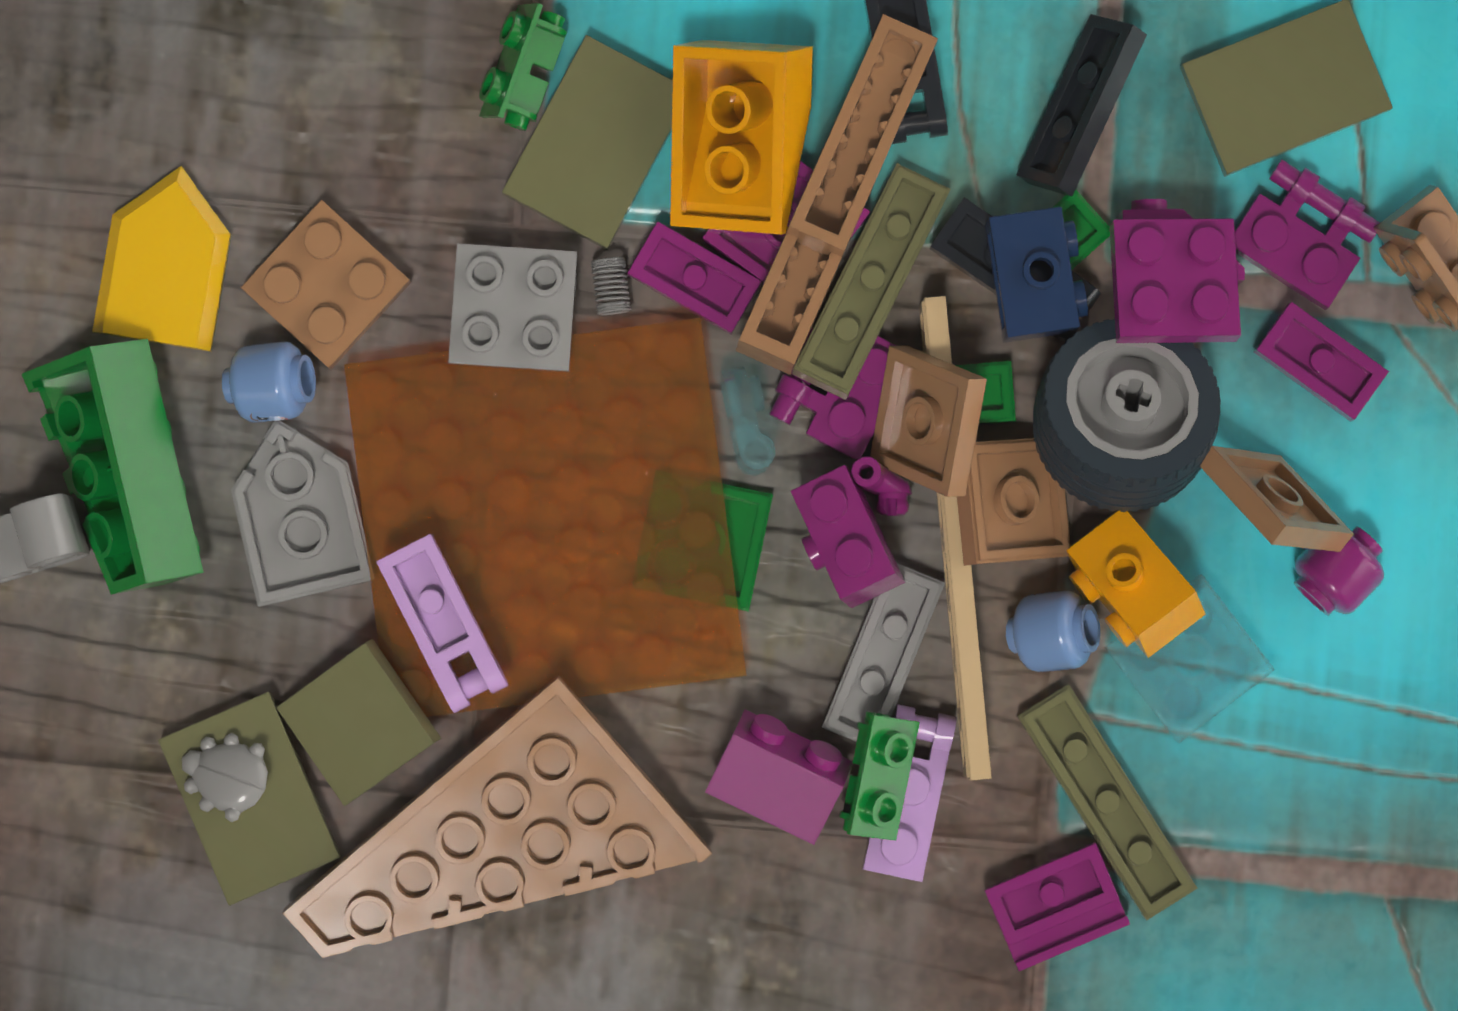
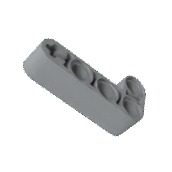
(40, 536)

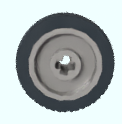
(1125, 418)

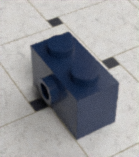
(1034, 274)

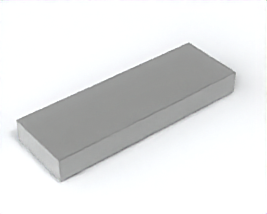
(883, 652)

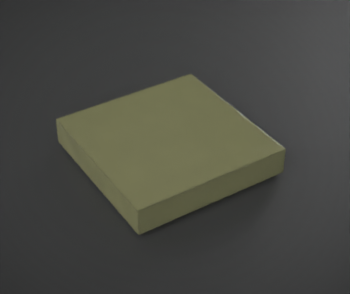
(358, 722)

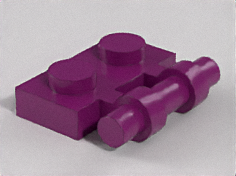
(1294, 250)
(838, 422)

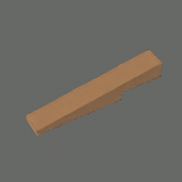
(836, 194)

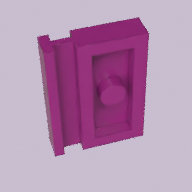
(1056, 906)

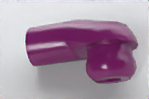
(889, 486)

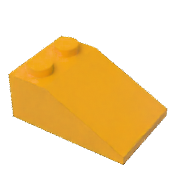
(737, 133)

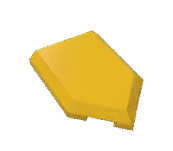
(164, 267)

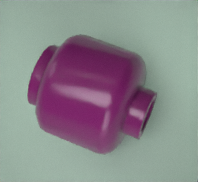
(1340, 578)

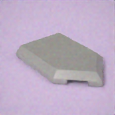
(299, 519)

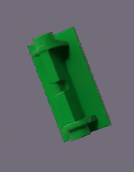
(526, 43)
(878, 792)

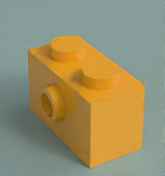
(1135, 583)

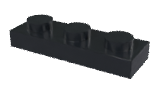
(1081, 104)

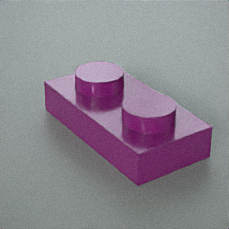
(694, 278)
(1321, 361)

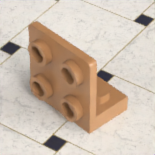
(1423, 245)

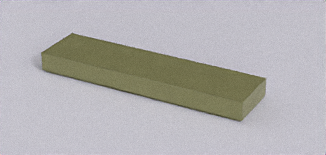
(871, 281)
(1107, 802)

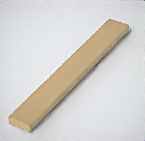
(958, 586)

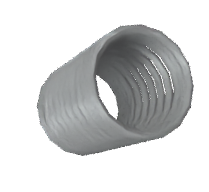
(605, 266)

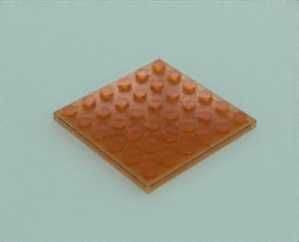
(565, 507)

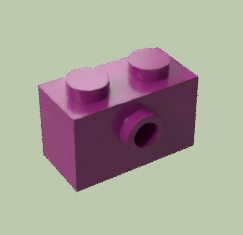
(846, 537)
(780, 776)

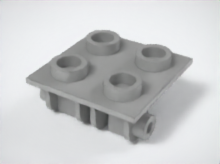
(513, 307)

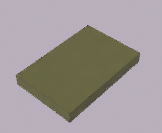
(1286, 87)
(594, 143)
(282, 831)

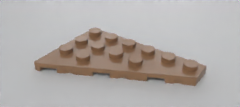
(514, 821)

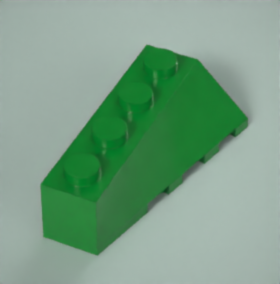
(120, 462)

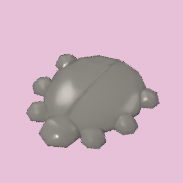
(226, 775)

